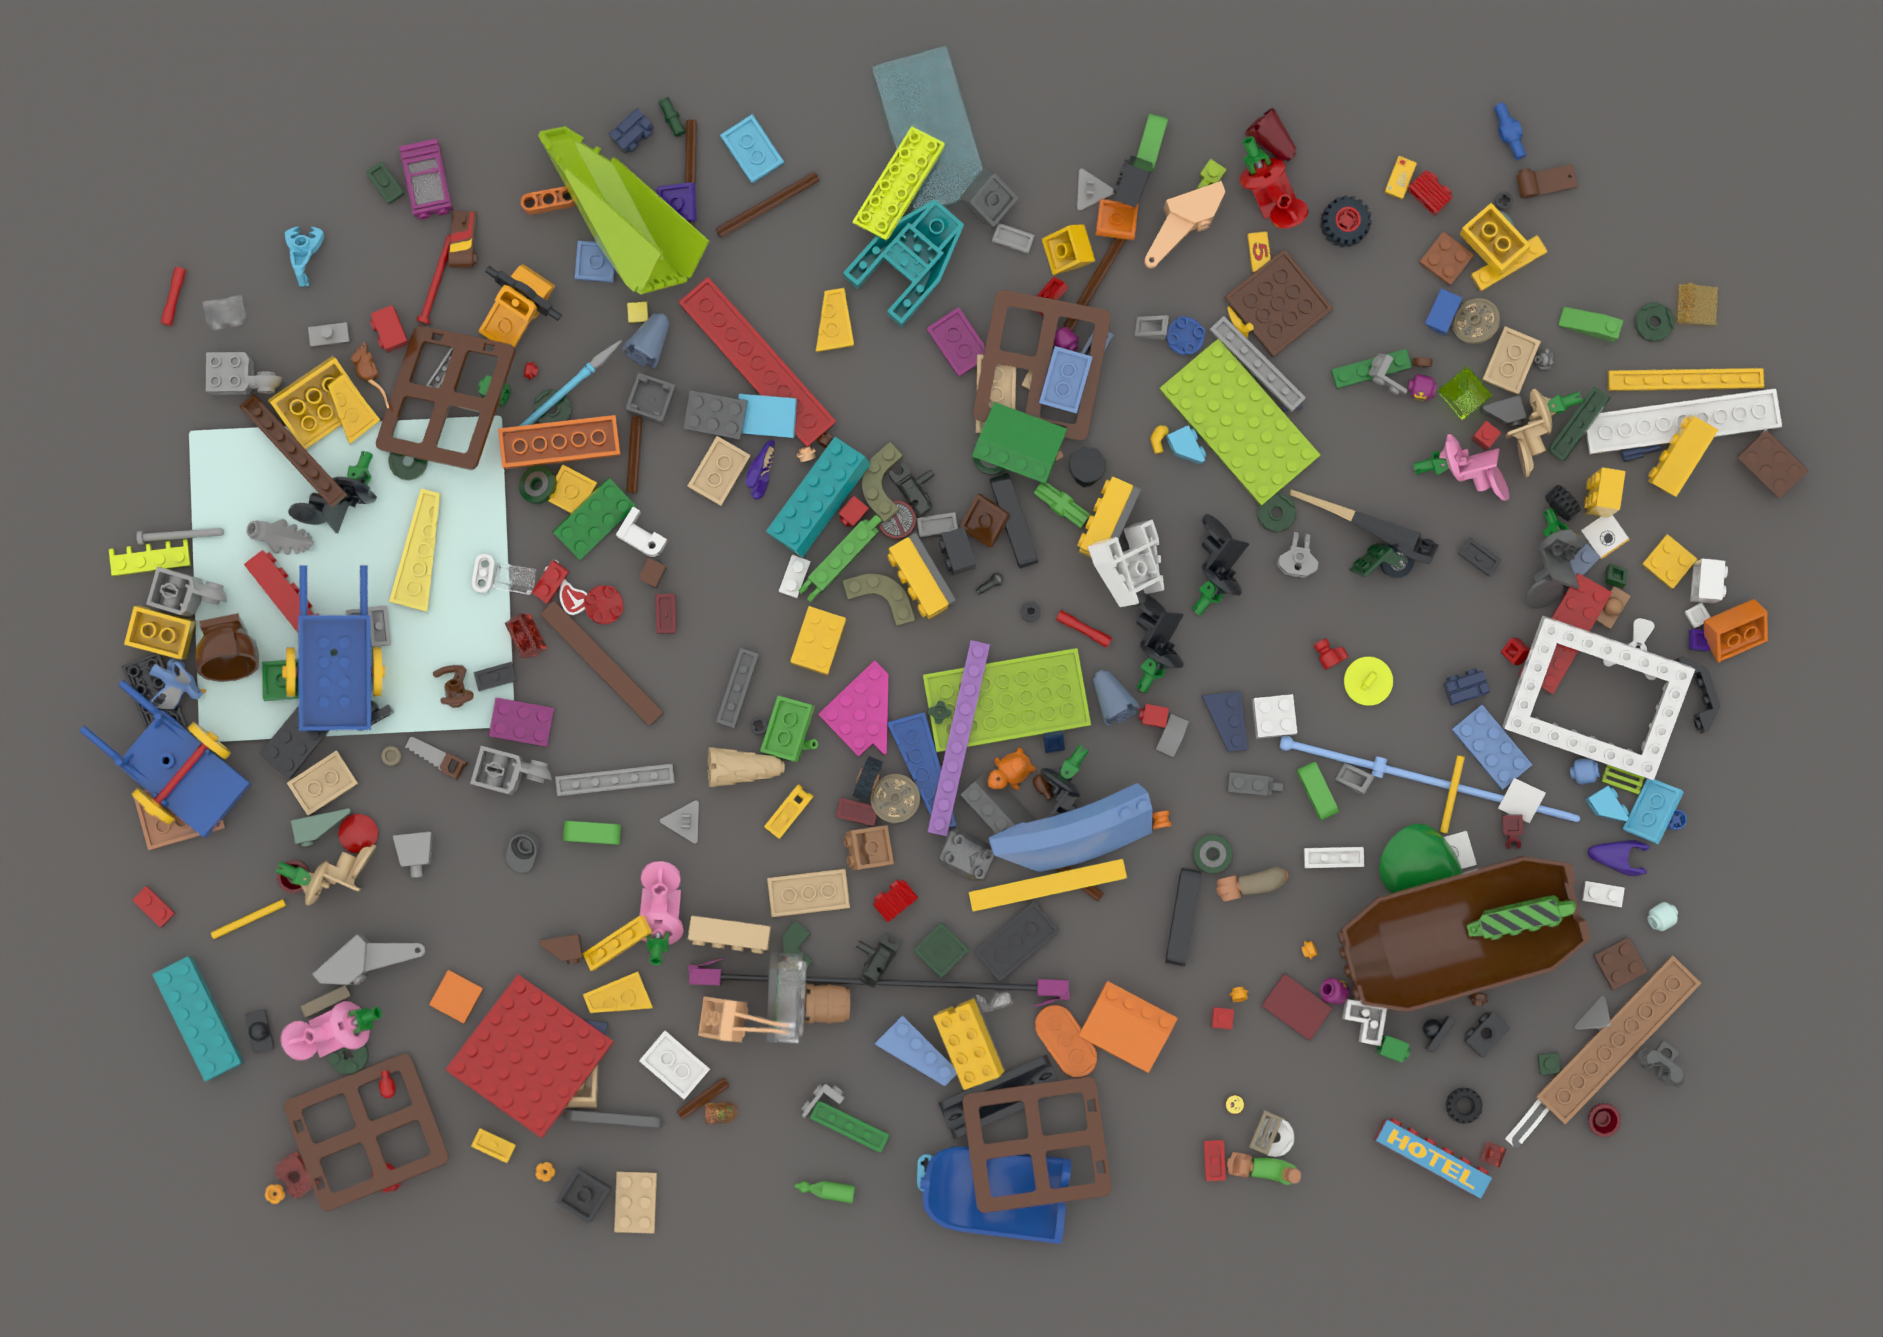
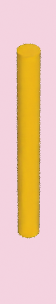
(1452, 794)
(248, 919)

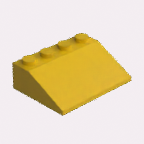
(308, 405)

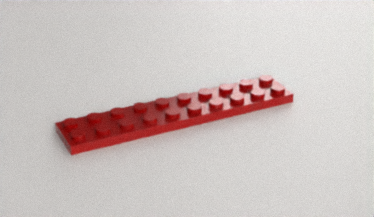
(754, 357)

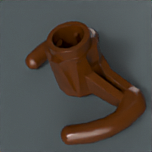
(454, 688)

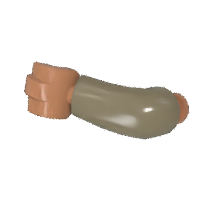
(1256, 883)

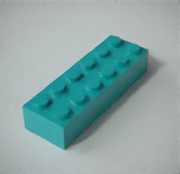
(818, 497)
(198, 1018)

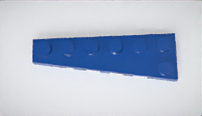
(920, 756)

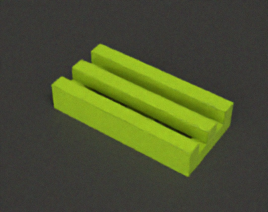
(1638, 783)

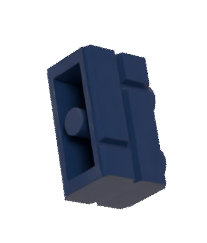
(631, 131)
(1466, 687)

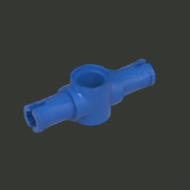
(1510, 131)

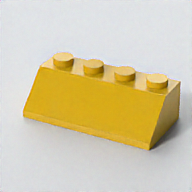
(1682, 455)

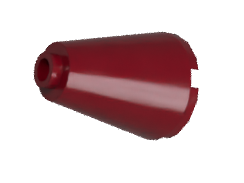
(1272, 135)

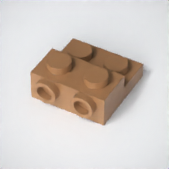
(868, 848)

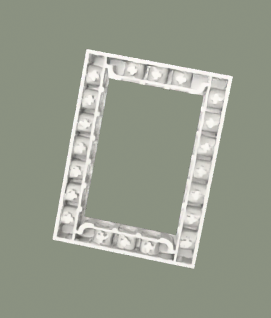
(1532, 676)

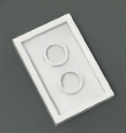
(674, 1064)

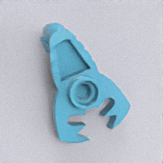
(301, 249)

